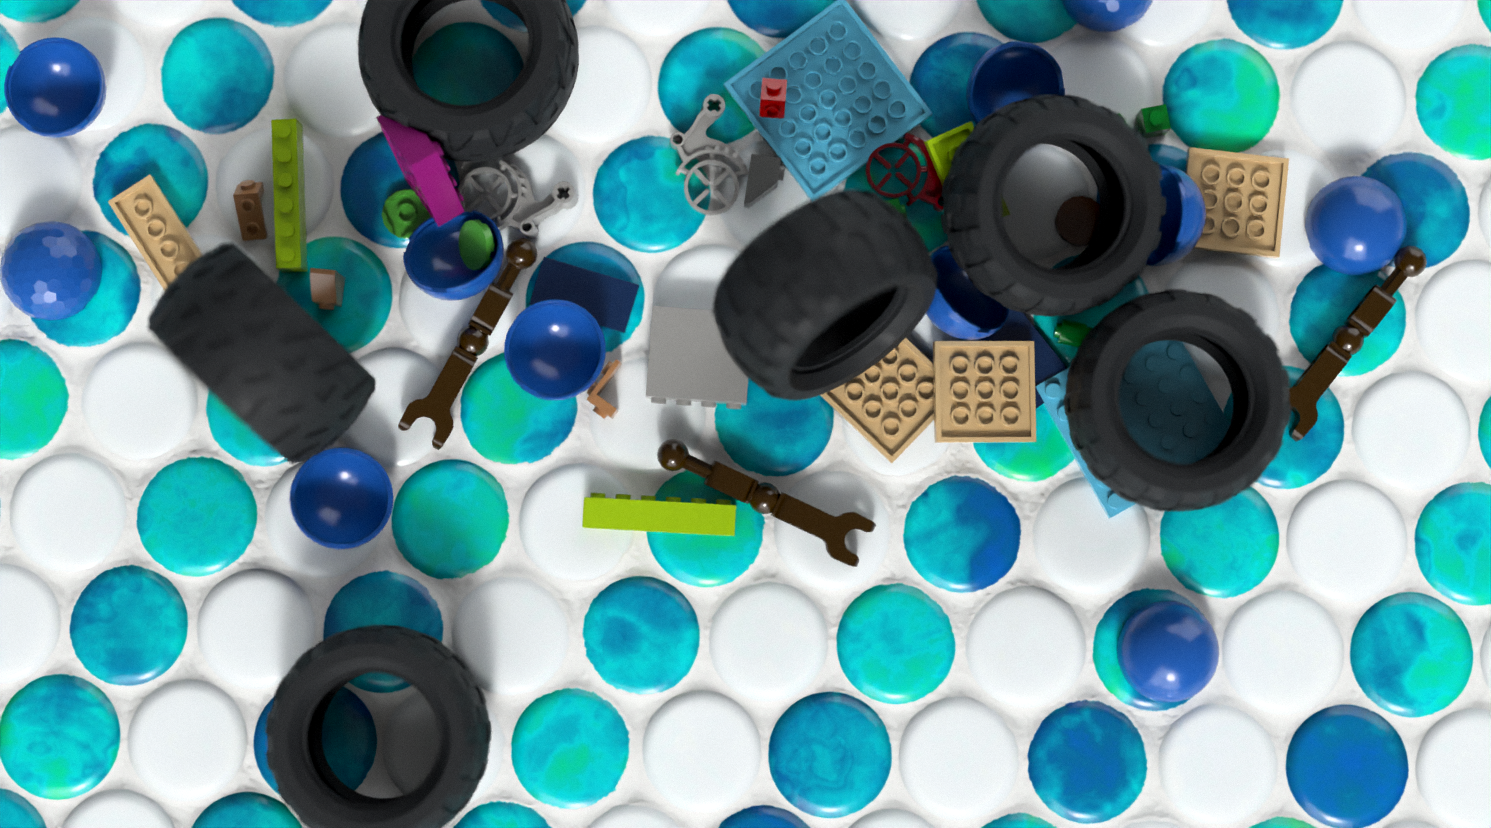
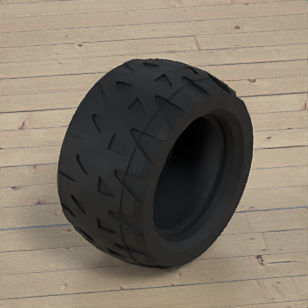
(481, 129)
(260, 354)

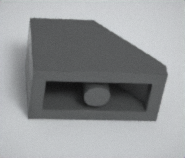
(762, 177)

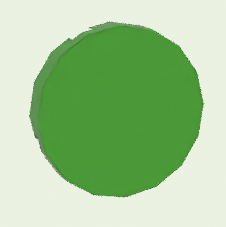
(403, 213)
(476, 244)

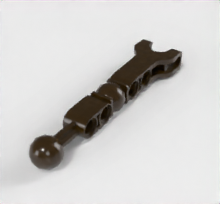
(1348, 340)
(471, 343)
(767, 499)

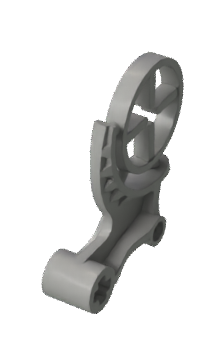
(695, 144)
(527, 211)

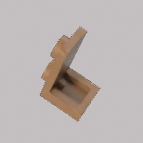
(249, 210)
(602, 407)

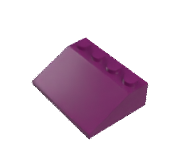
(424, 170)

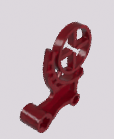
(932, 187)

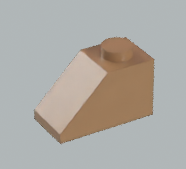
(326, 288)

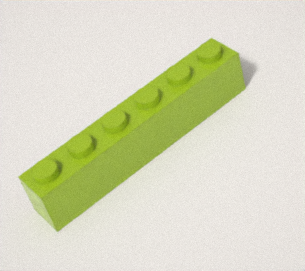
(289, 195)
(659, 516)

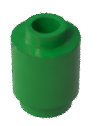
(1070, 332)

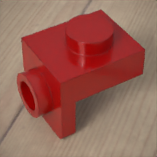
(773, 98)

